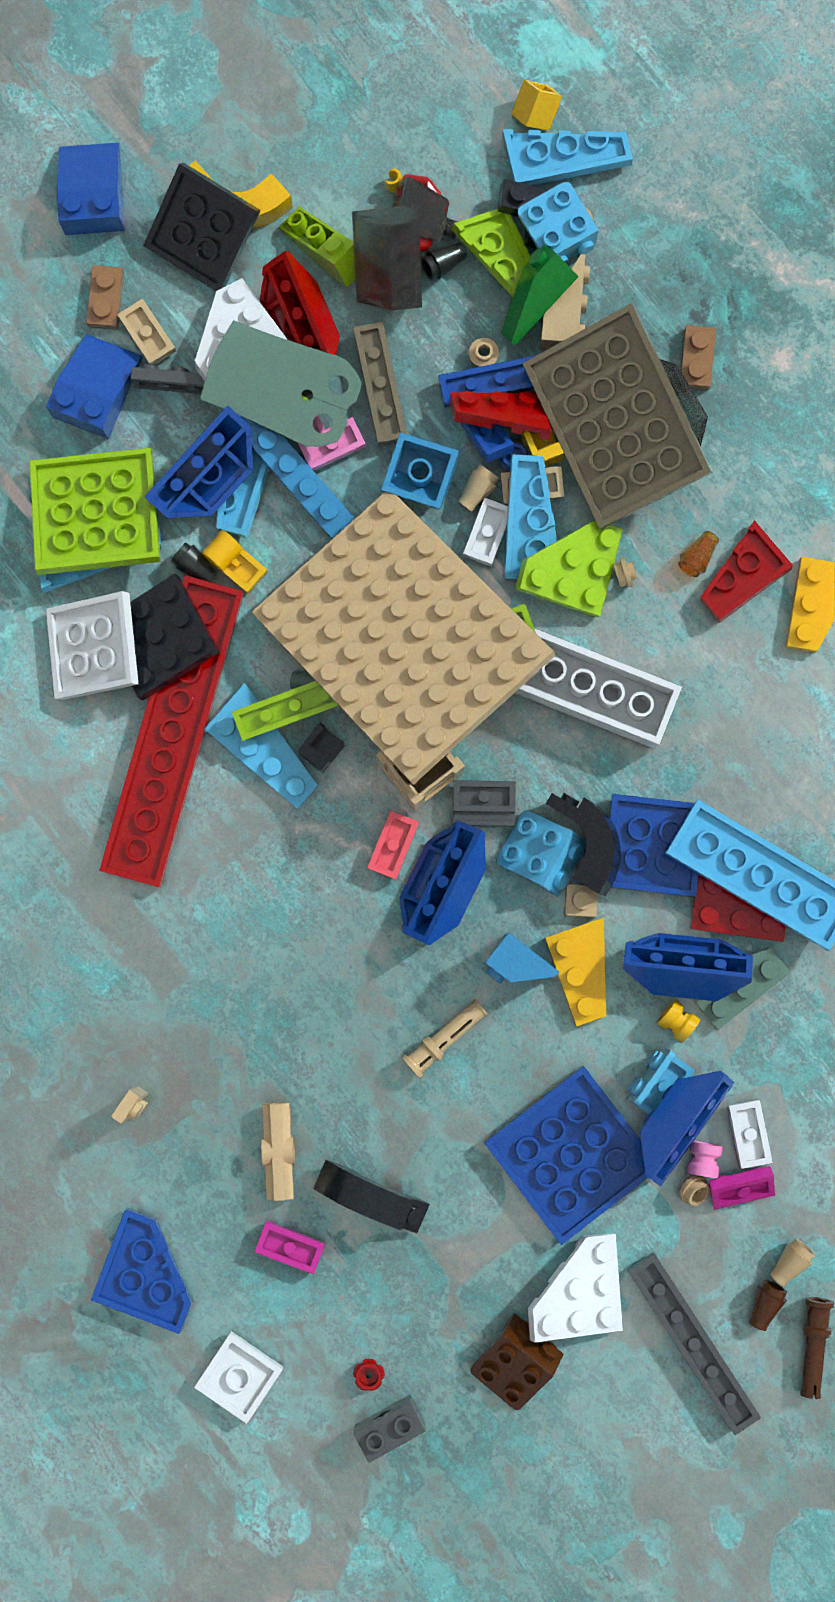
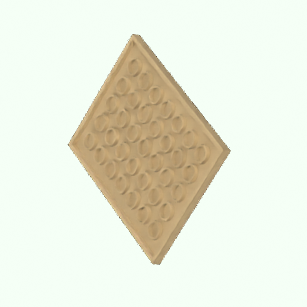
(403, 635)

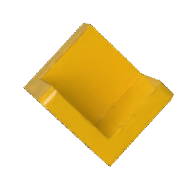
(536, 105)
(549, 449)

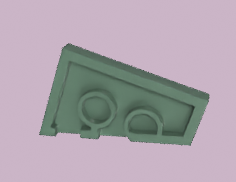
(766, 972)

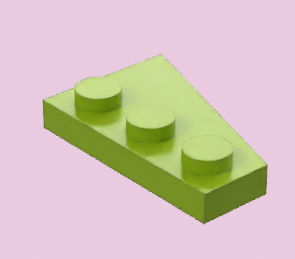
(496, 245)

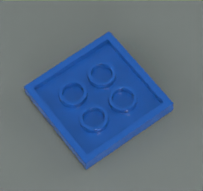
(644, 834)

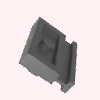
(484, 803)

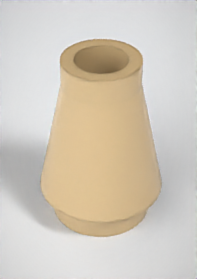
(479, 485)
(792, 1262)

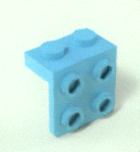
(560, 222)
(542, 852)
(662, 1073)

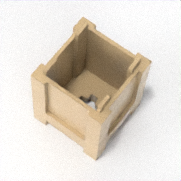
(436, 779)

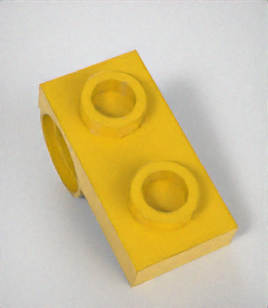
(234, 562)

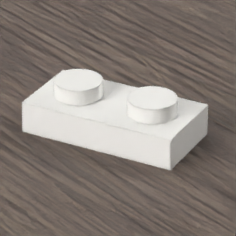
(487, 532)
(749, 1134)

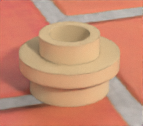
(479, 360)
(625, 572)
(694, 1190)

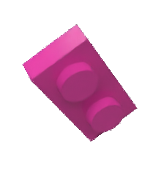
(742, 1187)
(290, 1247)

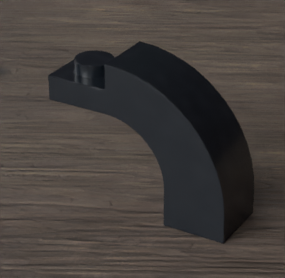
(603, 847)
(370, 1197)

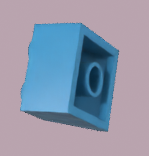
(420, 471)
(516, 962)

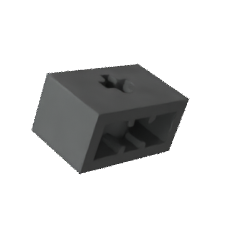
(389, 1428)

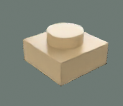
(580, 901)

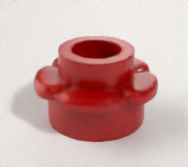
(374, 1381)

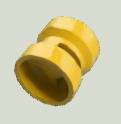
(681, 1023)

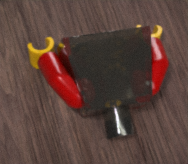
(428, 204)

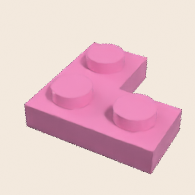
(320, 456)

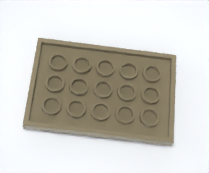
(617, 417)

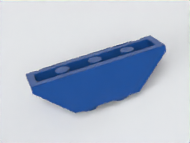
(207, 470)
(443, 882)
(687, 966)
(679, 1120)

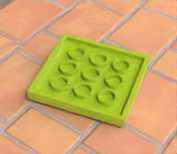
(94, 511)

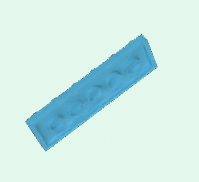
(757, 873)

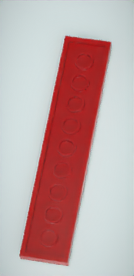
(169, 749)

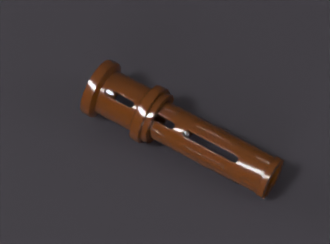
(817, 1332)

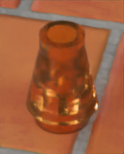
(698, 555)

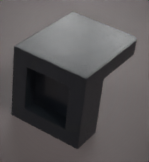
(321, 748)

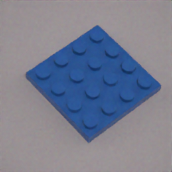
(570, 1155)

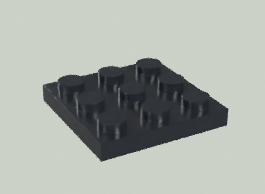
(201, 227)
(167, 636)

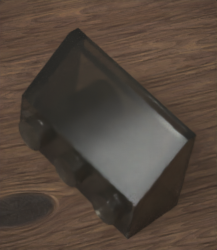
(387, 257)

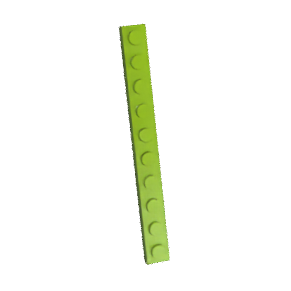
(300, 702)

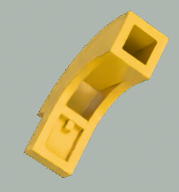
(267, 196)

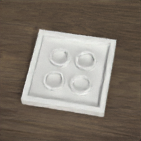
(92, 646)

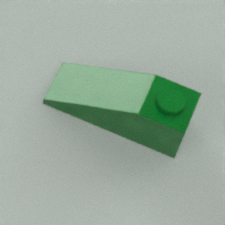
(538, 288)

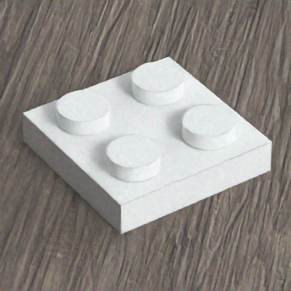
(239, 1377)

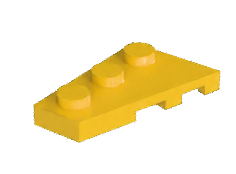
(812, 605)
(581, 968)

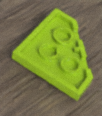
(573, 569)

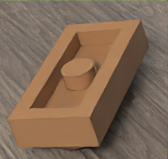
(105, 297)
(698, 356)

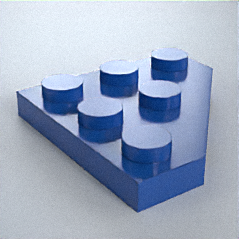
(142, 1275)

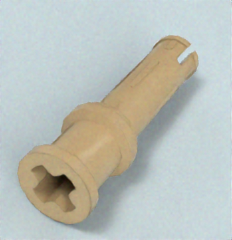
(433, 1048)

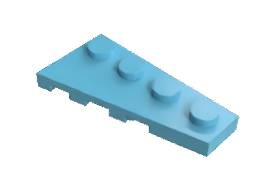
(557, 156)

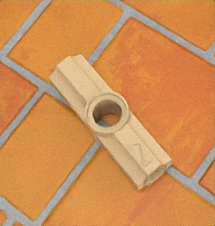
(278, 1151)

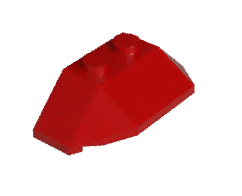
(297, 304)

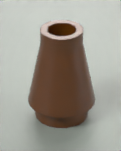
(767, 1304)

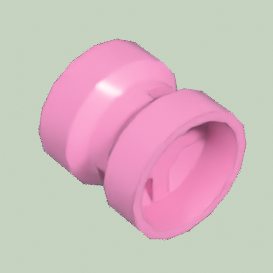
(704, 1161)

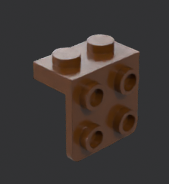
(515, 1365)

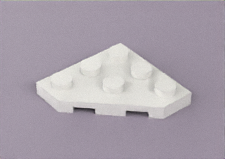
(229, 304)
(580, 1293)

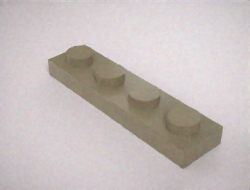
(380, 382)

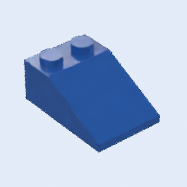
(90, 189)
(93, 386)

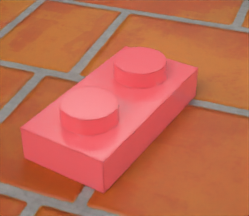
(393, 845)

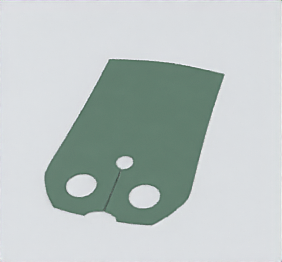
(265, 382)

